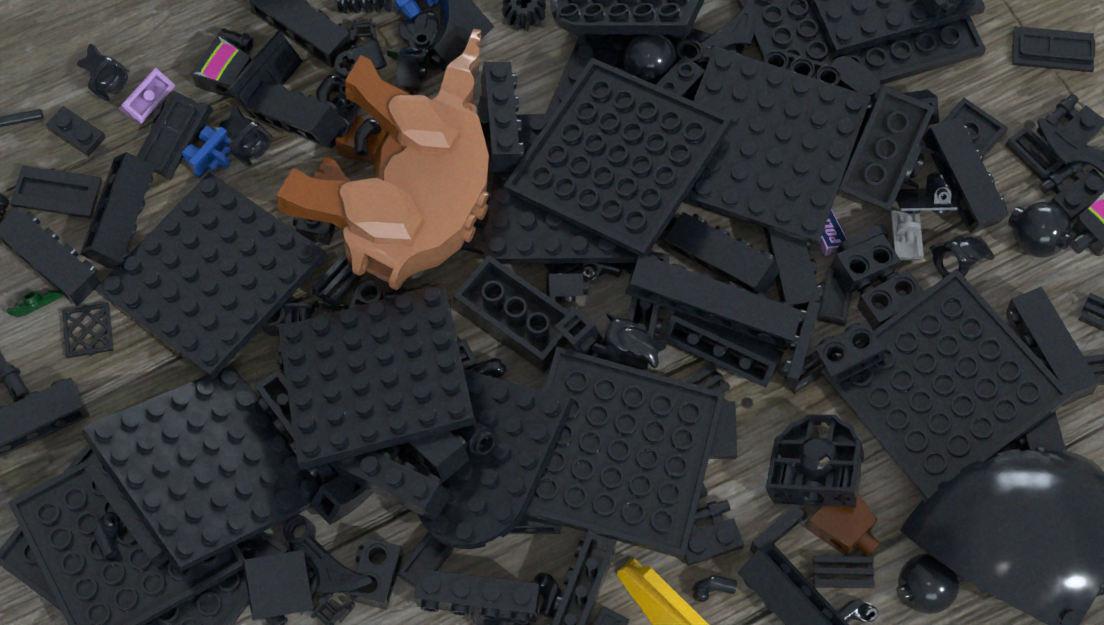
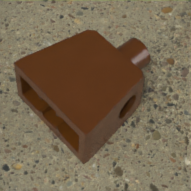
(845, 527)

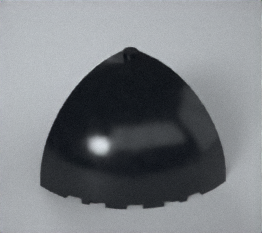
(1021, 530)

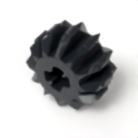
(523, 12)

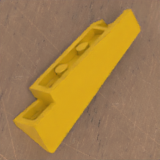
(656, 597)

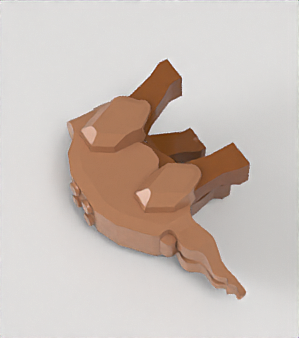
(424, 179)

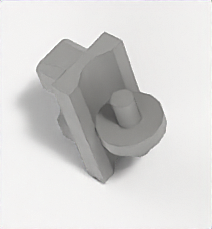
(907, 236)

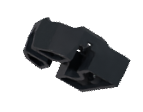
(800, 469)

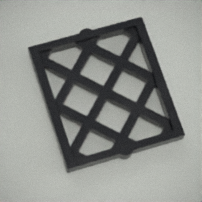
(89, 348)

